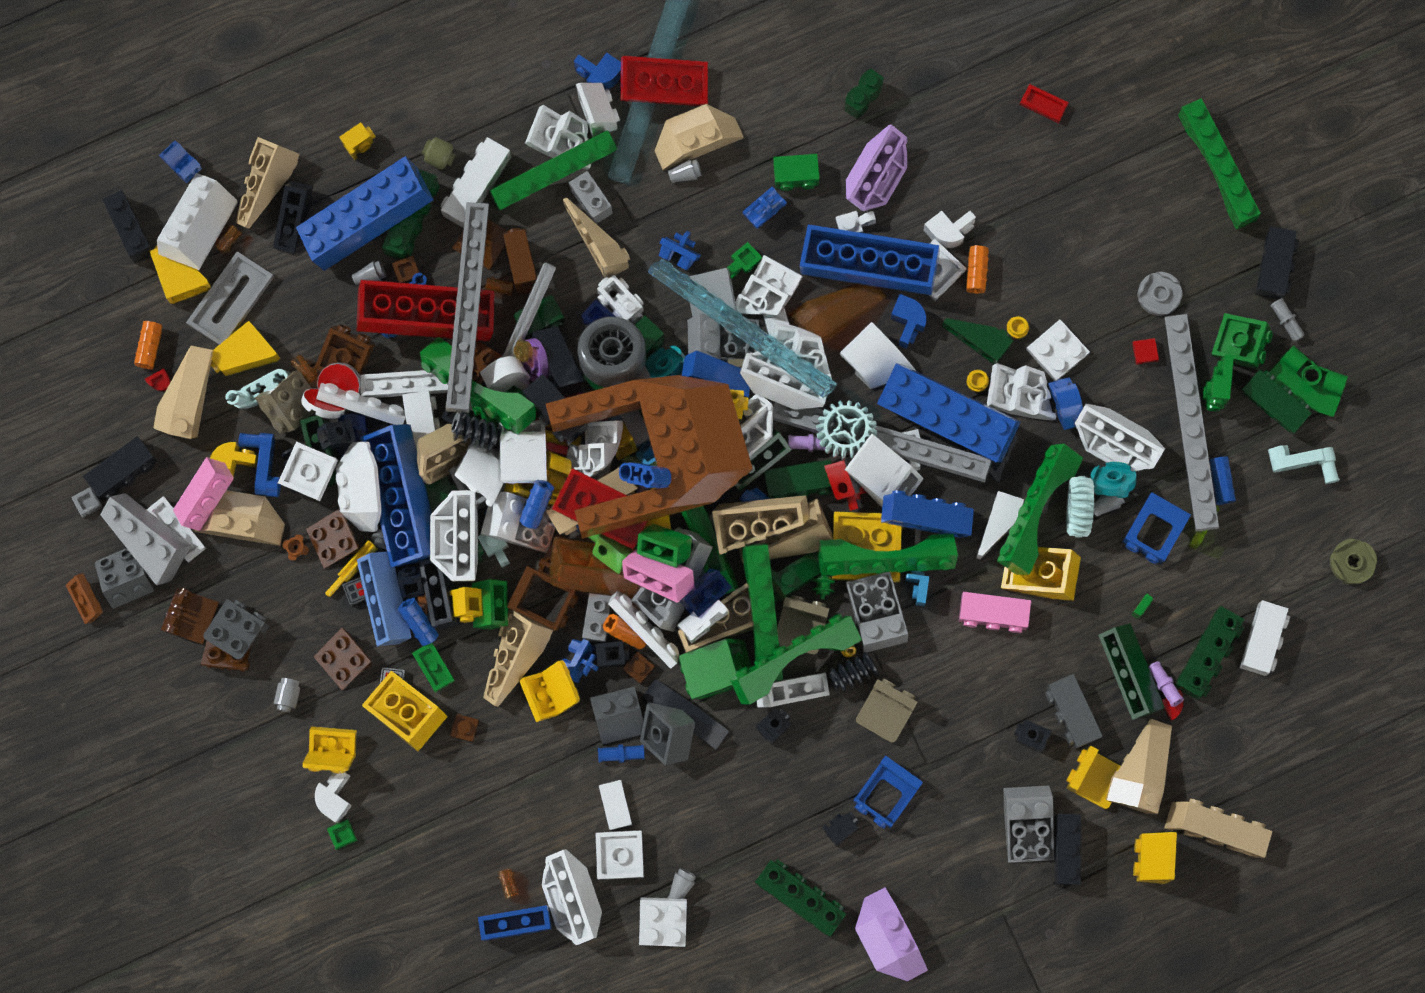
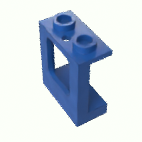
(1167, 512)
(897, 777)

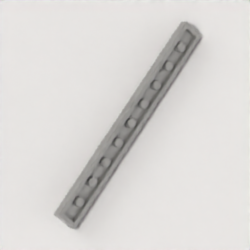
(467, 307)
(1191, 423)
(904, 445)

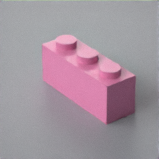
(203, 494)
(658, 577)
(994, 612)

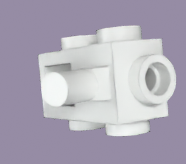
(624, 304)

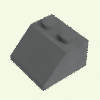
(618, 715)
(667, 733)

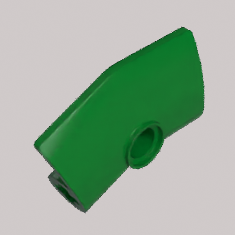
(1322, 394)

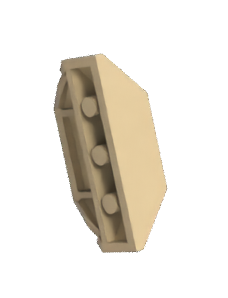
(695, 135)
(439, 453)
(245, 518)

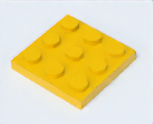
(868, 533)

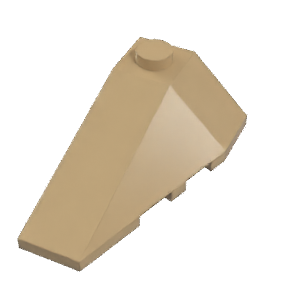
(269, 172)
(603, 248)
(183, 401)
(800, 539)
(518, 650)
(1143, 773)

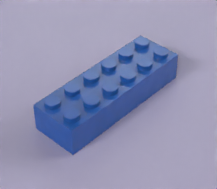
(364, 213)
(869, 259)
(948, 412)
(402, 495)

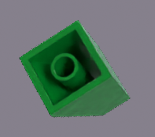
(712, 667)

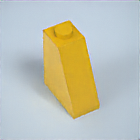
(178, 279)
(242, 351)

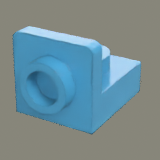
(919, 591)

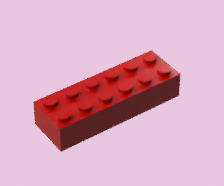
(417, 310)

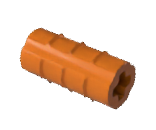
(977, 269)
(148, 345)
(620, 629)

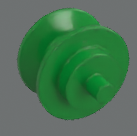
(823, 586)

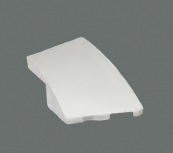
(556, 133)
(768, 288)
(803, 343)
(873, 356)
(1020, 392)
(600, 446)
(481, 472)
(696, 627)

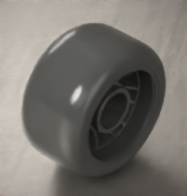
(610, 337)

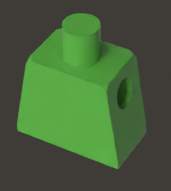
(610, 551)

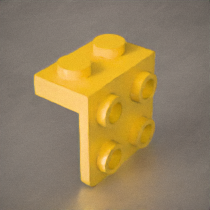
(550, 691)
(330, 749)
(1092, 777)

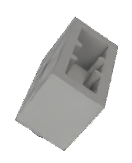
(590, 197)
(596, 614)

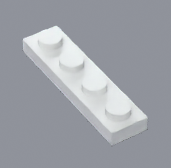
(400, 383)
(367, 406)
(639, 623)

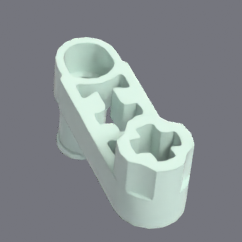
(245, 399)
(1282, 461)

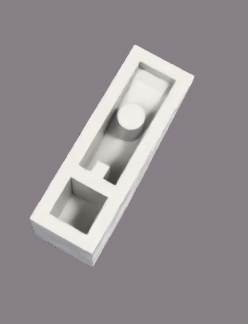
(1000, 521)
(795, 690)

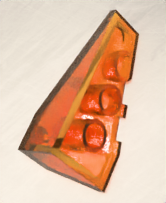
(836, 310)

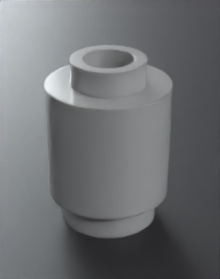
(287, 695)

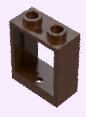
(520, 260)
(521, 591)

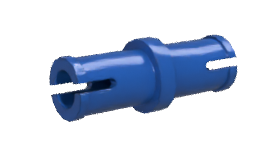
(621, 753)

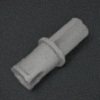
(1287, 319)

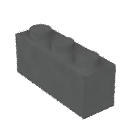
(1073, 712)

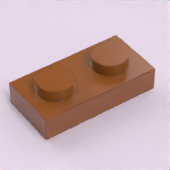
(84, 598)

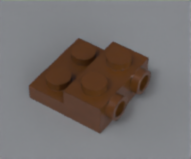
(345, 348)

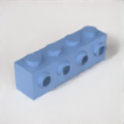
(383, 599)

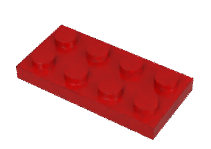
(664, 81)
(583, 491)

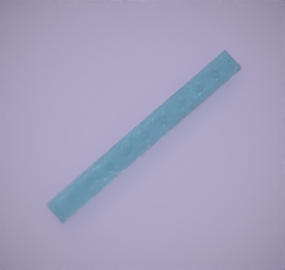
(641, 112)
(743, 328)

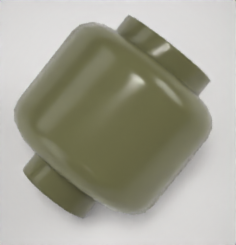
(438, 153)

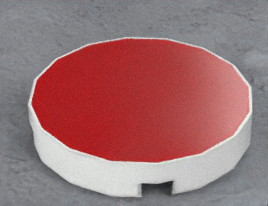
(322, 408)

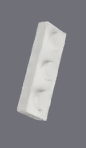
(164, 512)

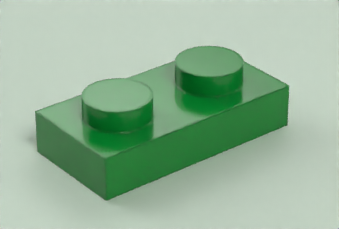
(433, 667)

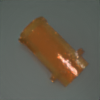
(228, 239)
(499, 286)
(306, 370)
(508, 882)

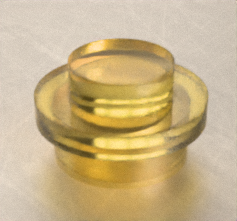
(523, 350)

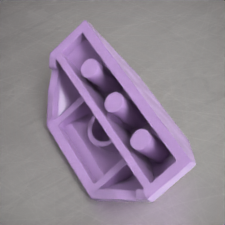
(878, 170)
(888, 938)

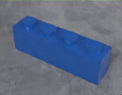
(927, 515)

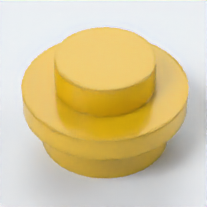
(1017, 327)
(977, 381)

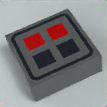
(354, 591)

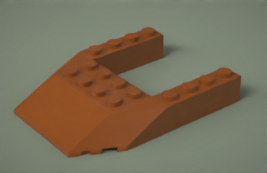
(690, 433)

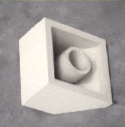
(597, 108)

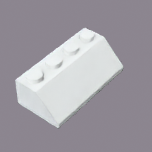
(196, 222)

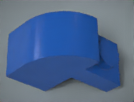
(606, 72)
(180, 161)
(909, 313)
(1067, 401)

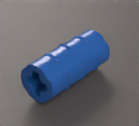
(1222, 480)
(536, 504)
(418, 621)

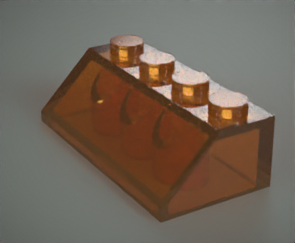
(578, 569)

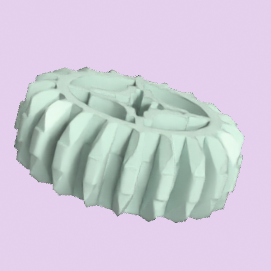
(860, 419)
(1080, 506)

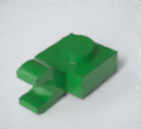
(744, 259)

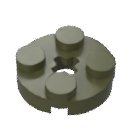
(1357, 549)

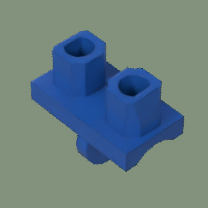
(764, 207)
(670, 246)
(582, 660)

